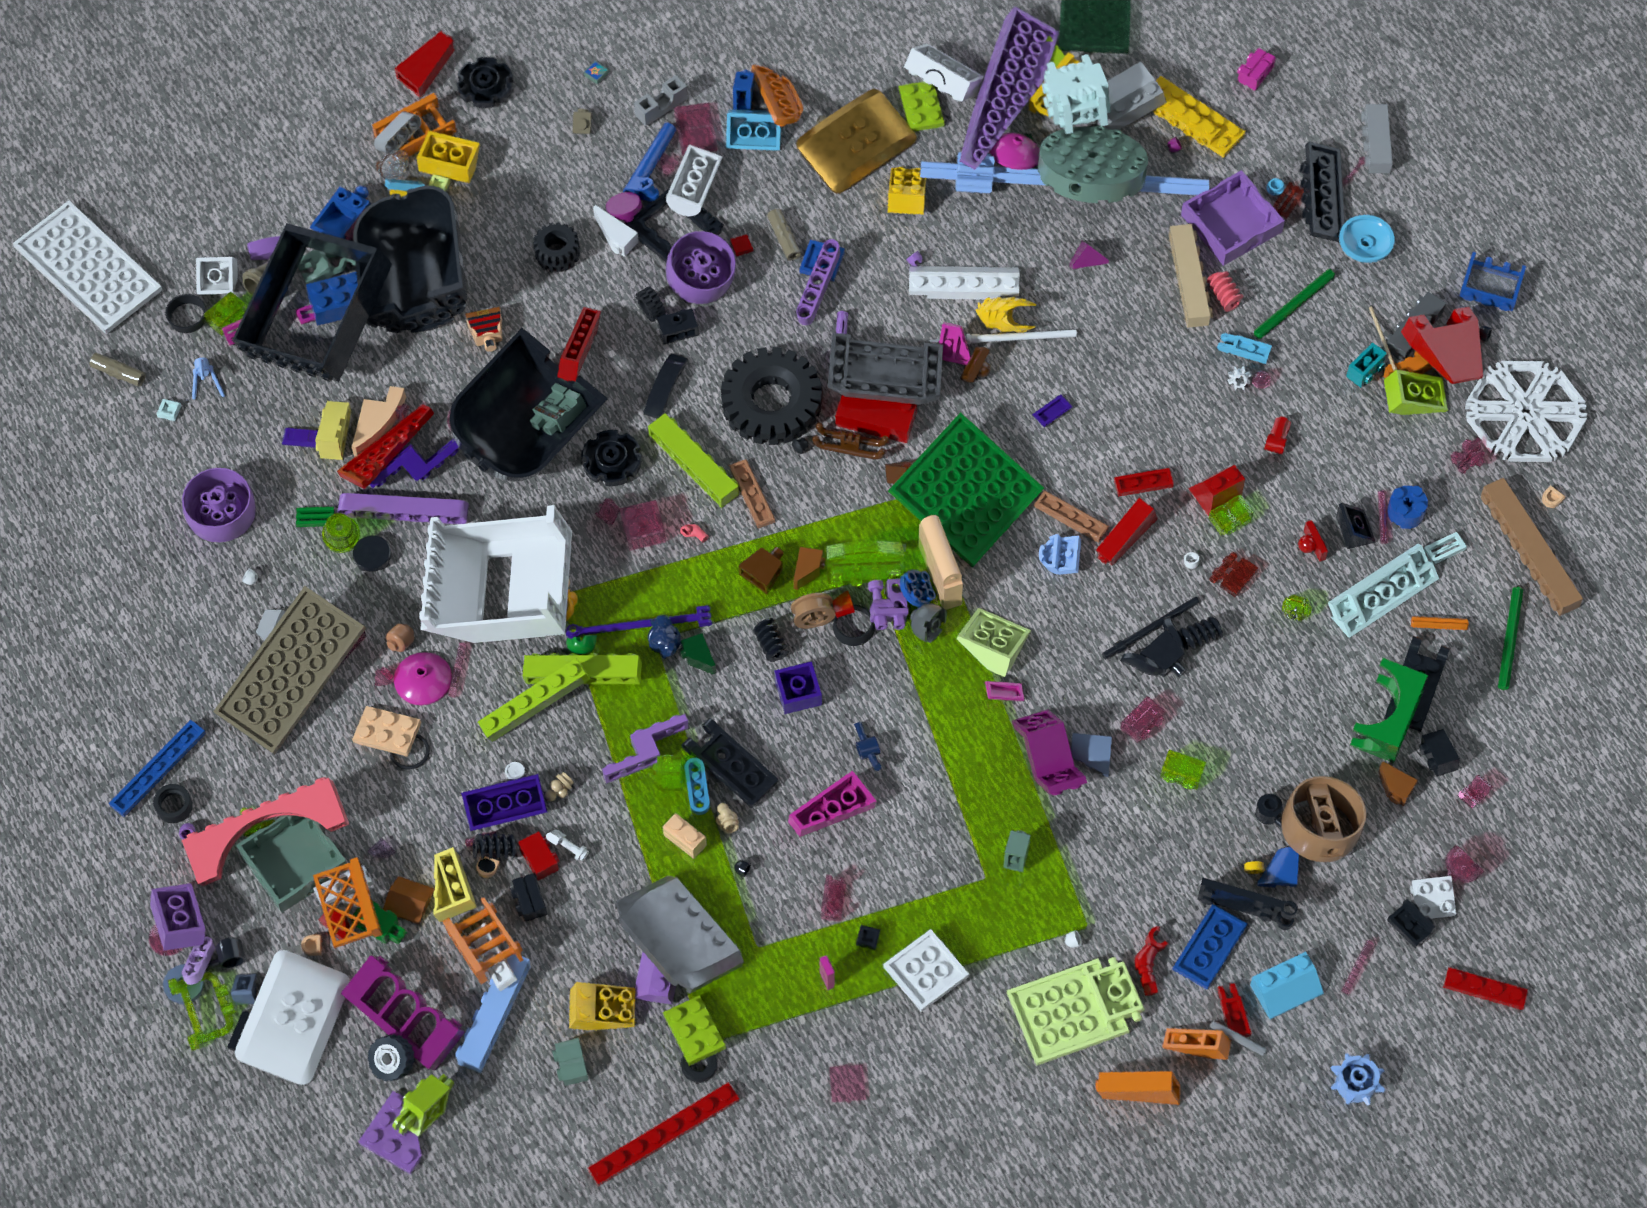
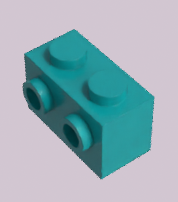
(1366, 365)

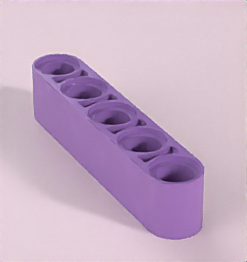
(818, 274)

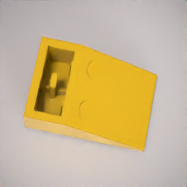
(906, 191)
(601, 1007)

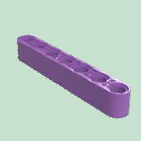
(403, 508)

